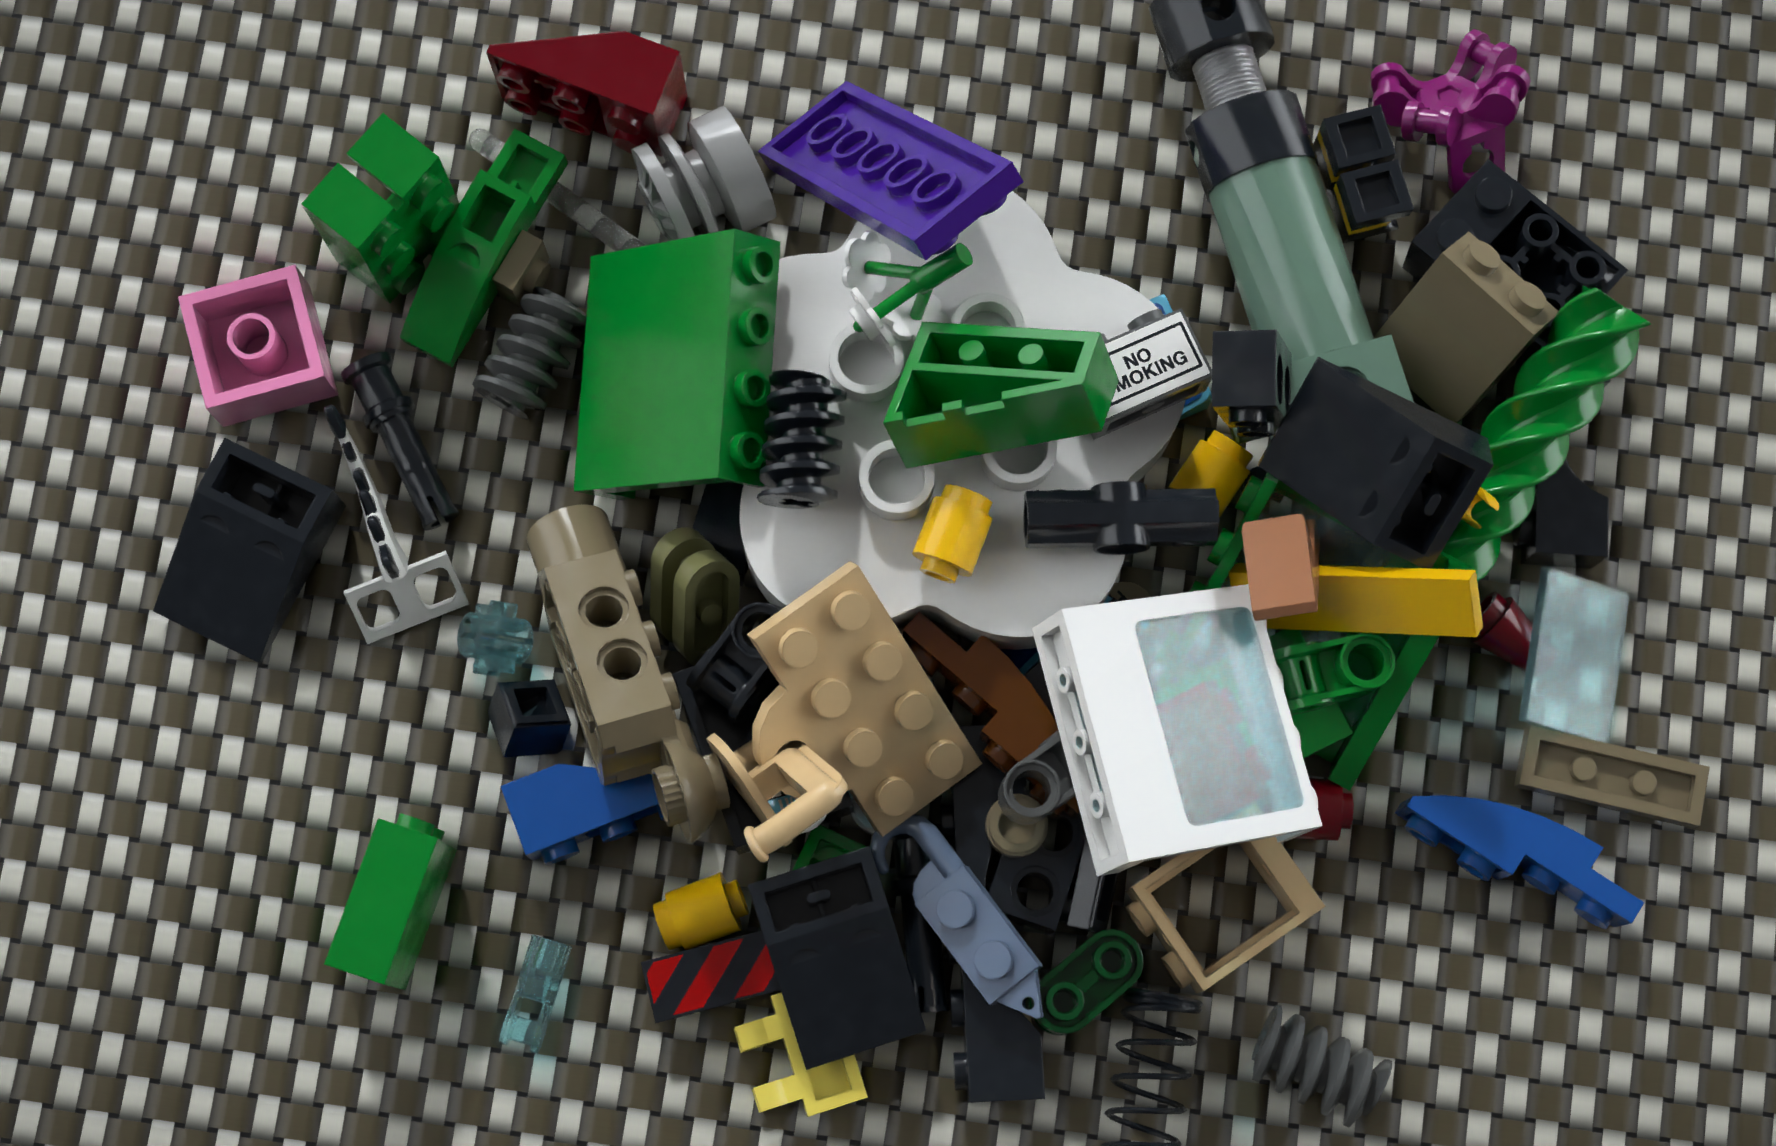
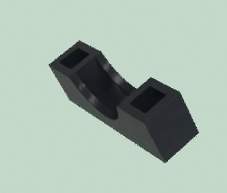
(1566, 520)

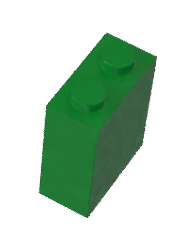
(392, 901)

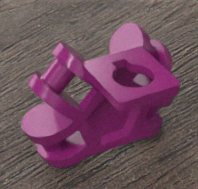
(1455, 107)

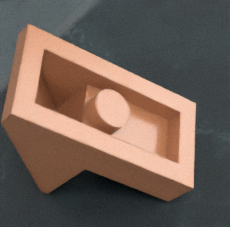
(1282, 565)

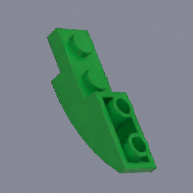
(475, 243)

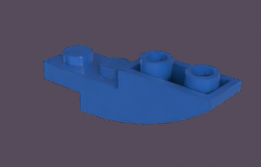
(1500, 837)

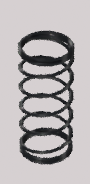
(1152, 1001)

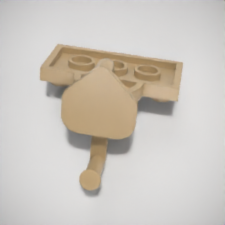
(842, 719)

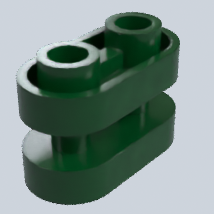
(1088, 981)

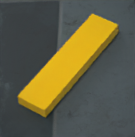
(1387, 601)

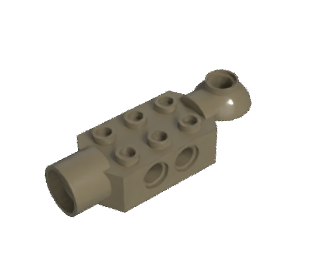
(614, 669)

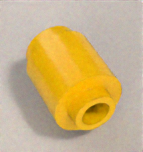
(1217, 465)
(953, 533)
(700, 912)

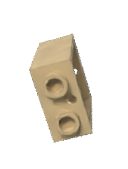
(1280, 875)

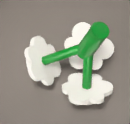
(865, 272)

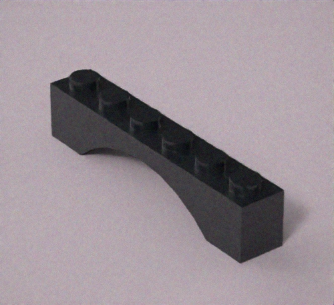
(999, 1042)

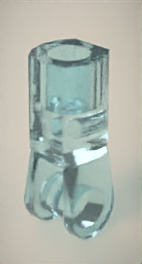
(539, 982)

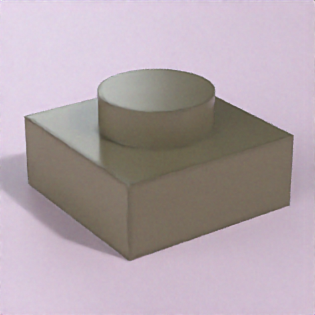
(522, 268)

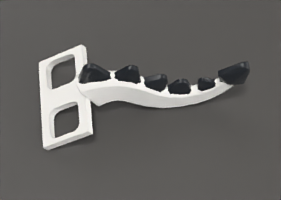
(392, 562)

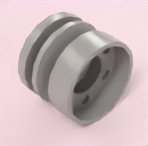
(706, 181)

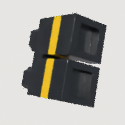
(1359, 174)

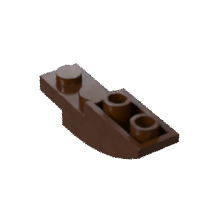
(991, 684)

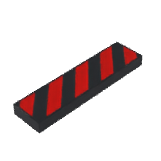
(709, 976)

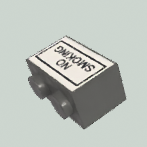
(1155, 366)

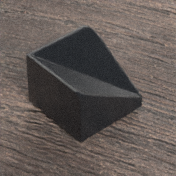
(529, 718)

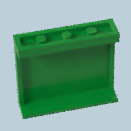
(677, 364)

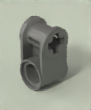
(1051, 770)

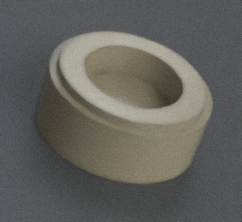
(1013, 838)

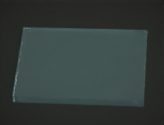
(1574, 655)

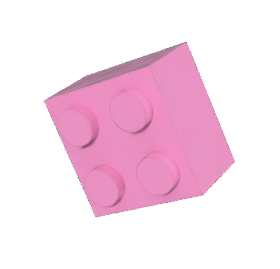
(257, 346)

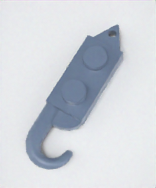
(968, 920)

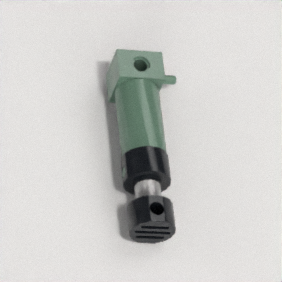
(1269, 194)

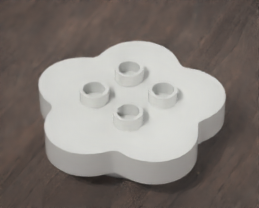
(882, 504)

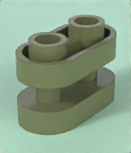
(691, 592)

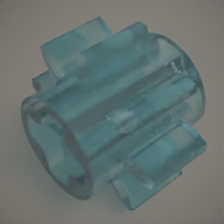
(495, 638)

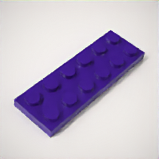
(891, 169)

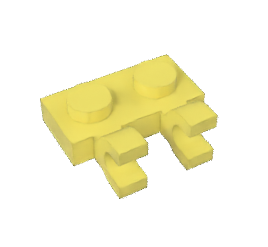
(818, 1087)

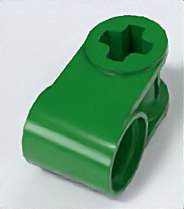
(1319, 672)

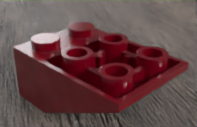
(595, 84)

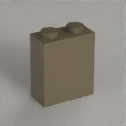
(1465, 326)

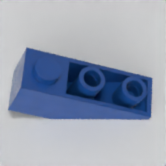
(571, 805)

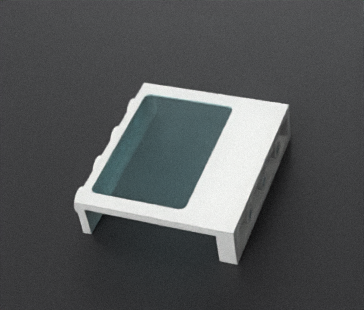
(1174, 726)

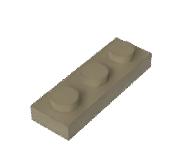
(1612, 776)

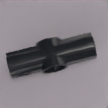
(1120, 518)

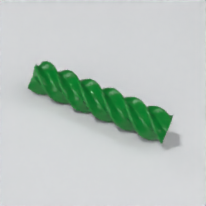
(1552, 397)

